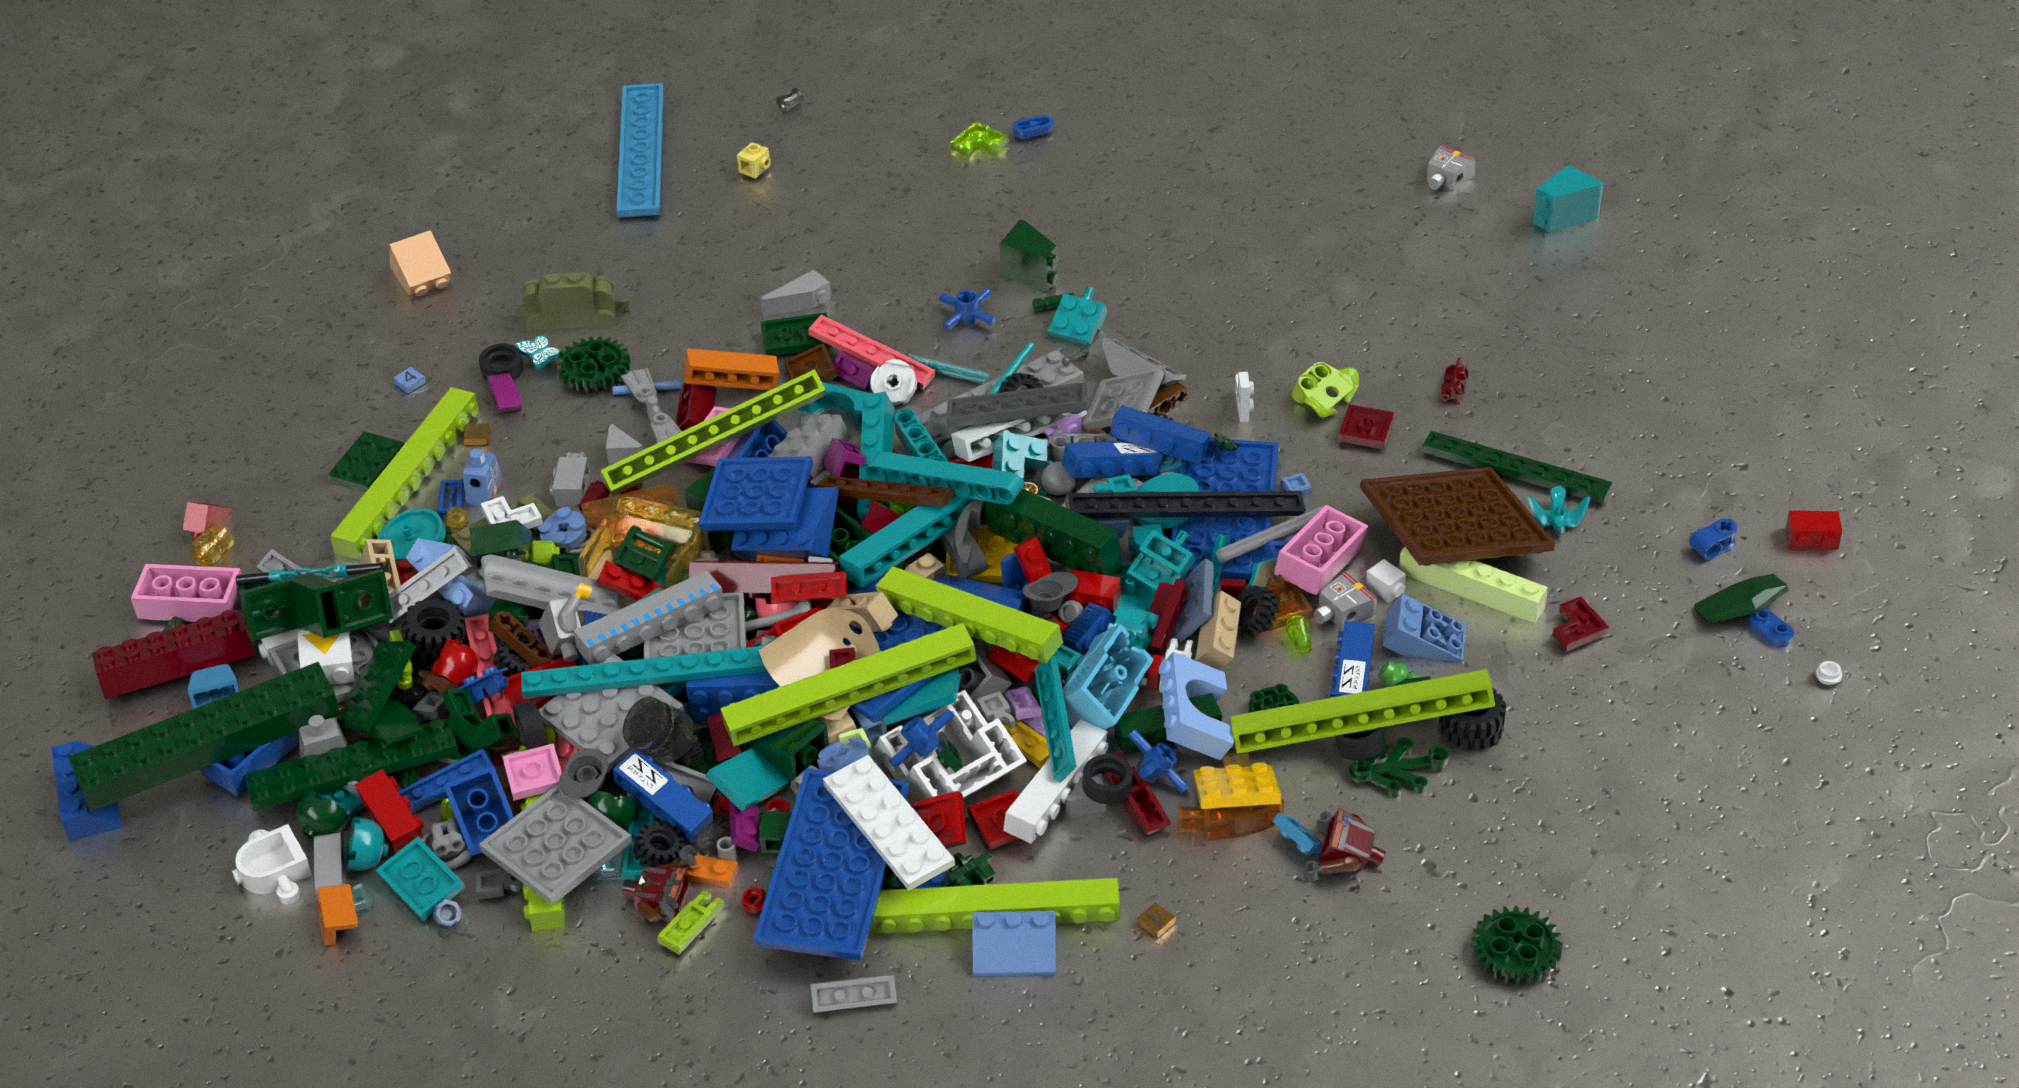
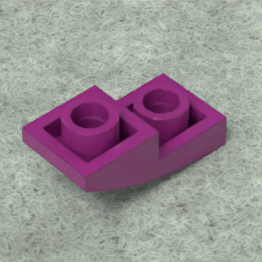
(505, 392)

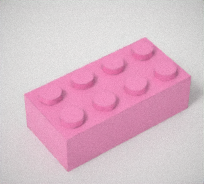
(1321, 549)
(185, 592)

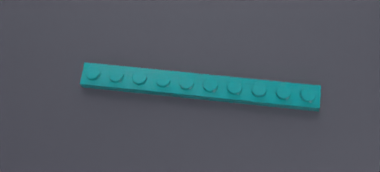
(642, 672)

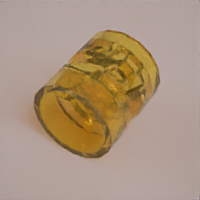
(211, 545)

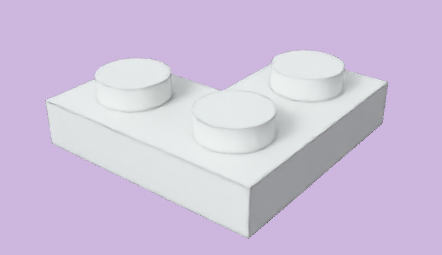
(1243, 391)
(499, 511)

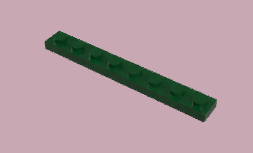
(1517, 466)

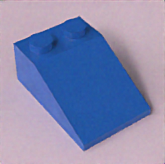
(478, 806)

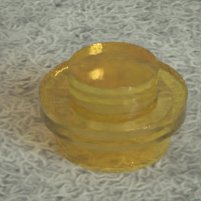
(457, 518)

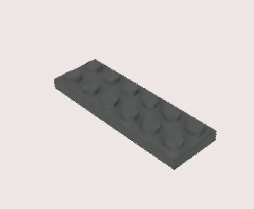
(1017, 405)

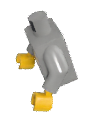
(559, 622)

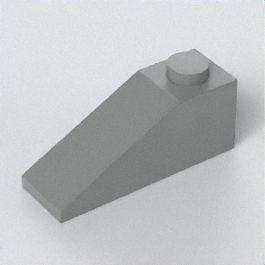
(798, 295)

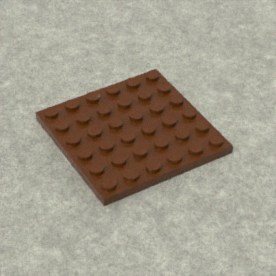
(1456, 516)

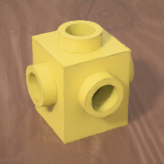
(753, 160)

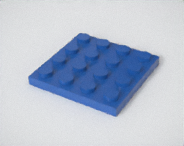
(756, 493)

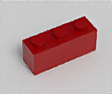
(389, 809)

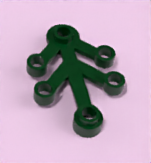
(1366, 769)

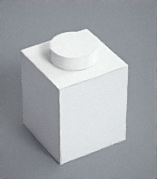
(1385, 581)

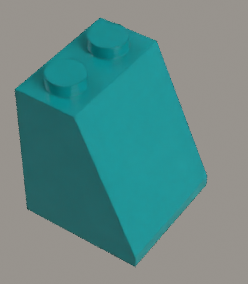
(1567, 200)

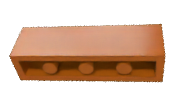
(730, 369)

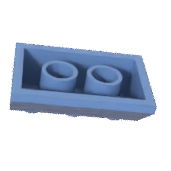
(1014, 943)

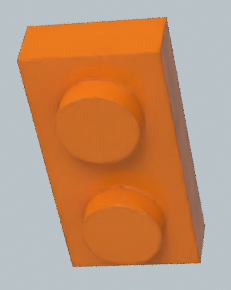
(713, 871)

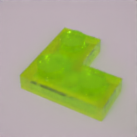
(979, 135)

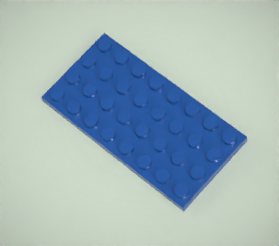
(1246, 469)
(823, 879)

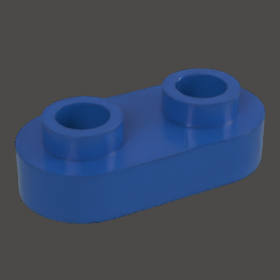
(1033, 126)
(1771, 628)

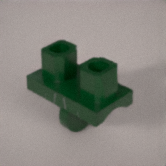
(969, 869)

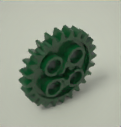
(593, 363)
(1516, 945)

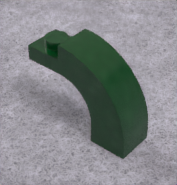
(470, 728)

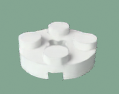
(887, 372)

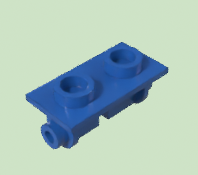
(491, 680)

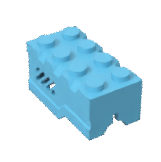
(1105, 679)

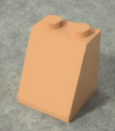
(419, 264)

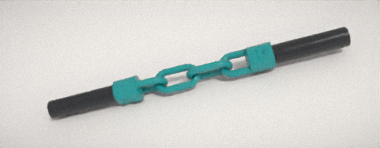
(340, 571)

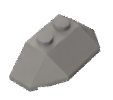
(1127, 360)

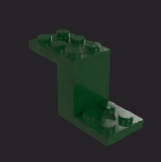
(316, 605)

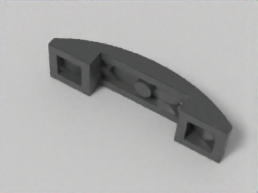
(969, 518)

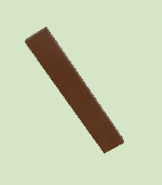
(889, 491)

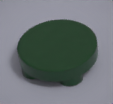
(1271, 698)

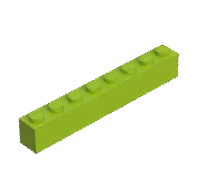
(981, 617)

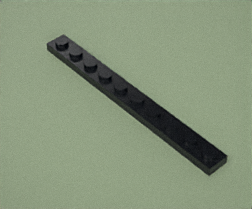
(1186, 504)

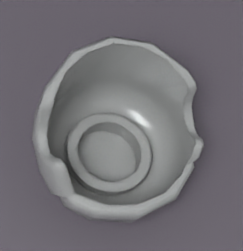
(1057, 479)

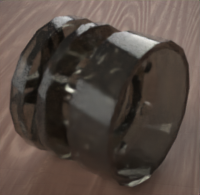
(658, 729)

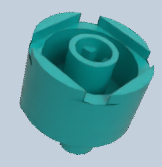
(1138, 624)

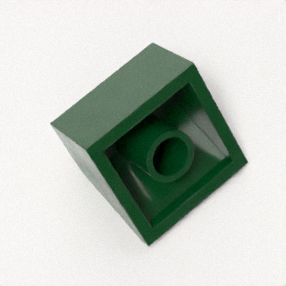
(500, 539)

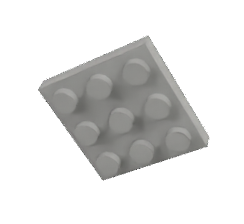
(1129, 390)

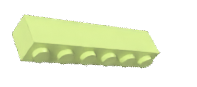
(1481, 584)

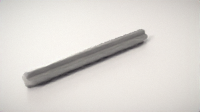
(1261, 538)

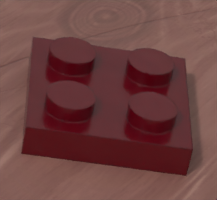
(1366, 426)

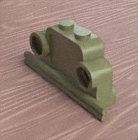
(569, 302)

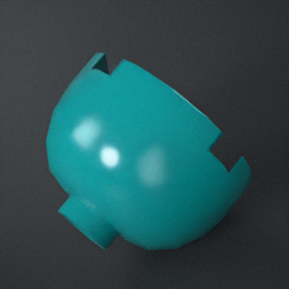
(365, 845)

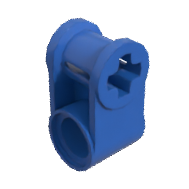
(1714, 538)

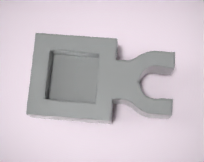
(996, 707)

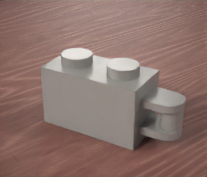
(570, 479)

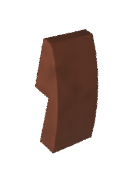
(436, 682)

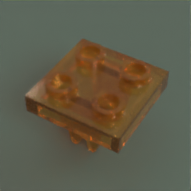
(1290, 600)

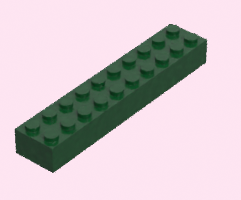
(203, 736)

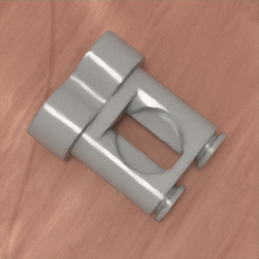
(445, 843)

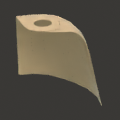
(806, 648)

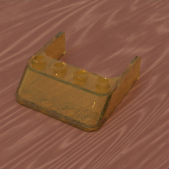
(654, 518)

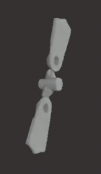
(643, 389)

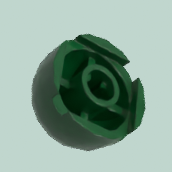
(618, 810)
(319, 815)

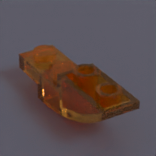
(1227, 821)

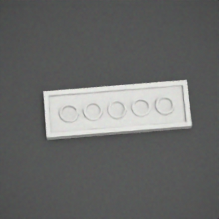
(889, 822)

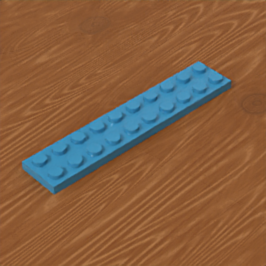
(640, 150)

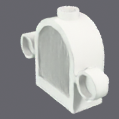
(272, 864)

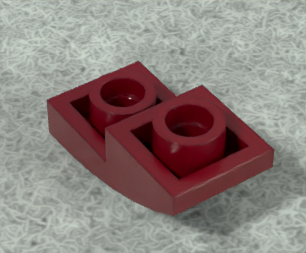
(721, 741)

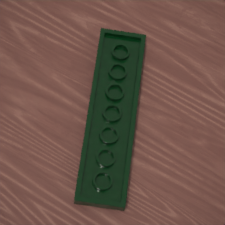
(347, 764)

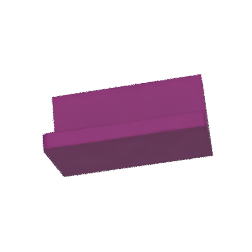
(854, 370)
(838, 453)

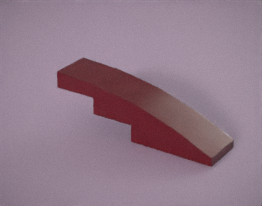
(1141, 802)

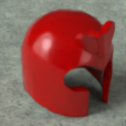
(456, 662)

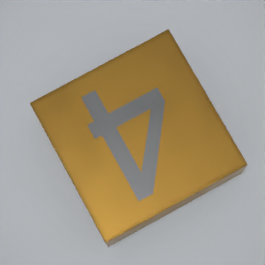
(476, 434)
(1232, 757)
(1156, 920)

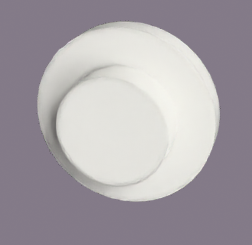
(1829, 673)

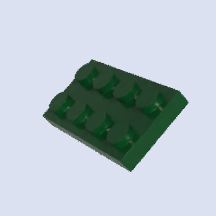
(375, 686)

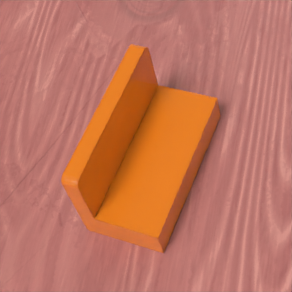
(335, 911)

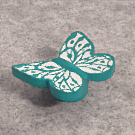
(538, 350)

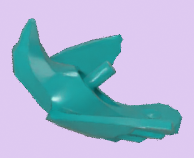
(1558, 516)

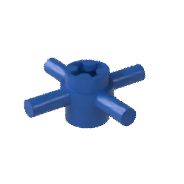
(967, 308)
(920, 737)
(1157, 761)

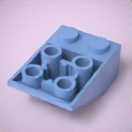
(1423, 631)

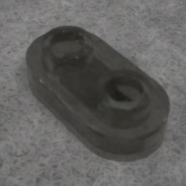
(708, 838)

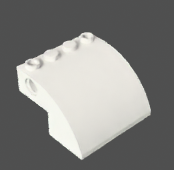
(984, 751)

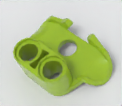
(1312, 387)

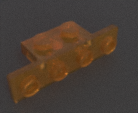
(596, 510)

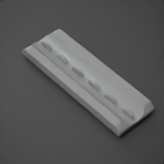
(538, 585)

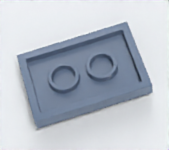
(1198, 601)

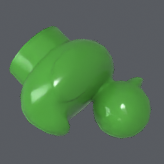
(1393, 673)

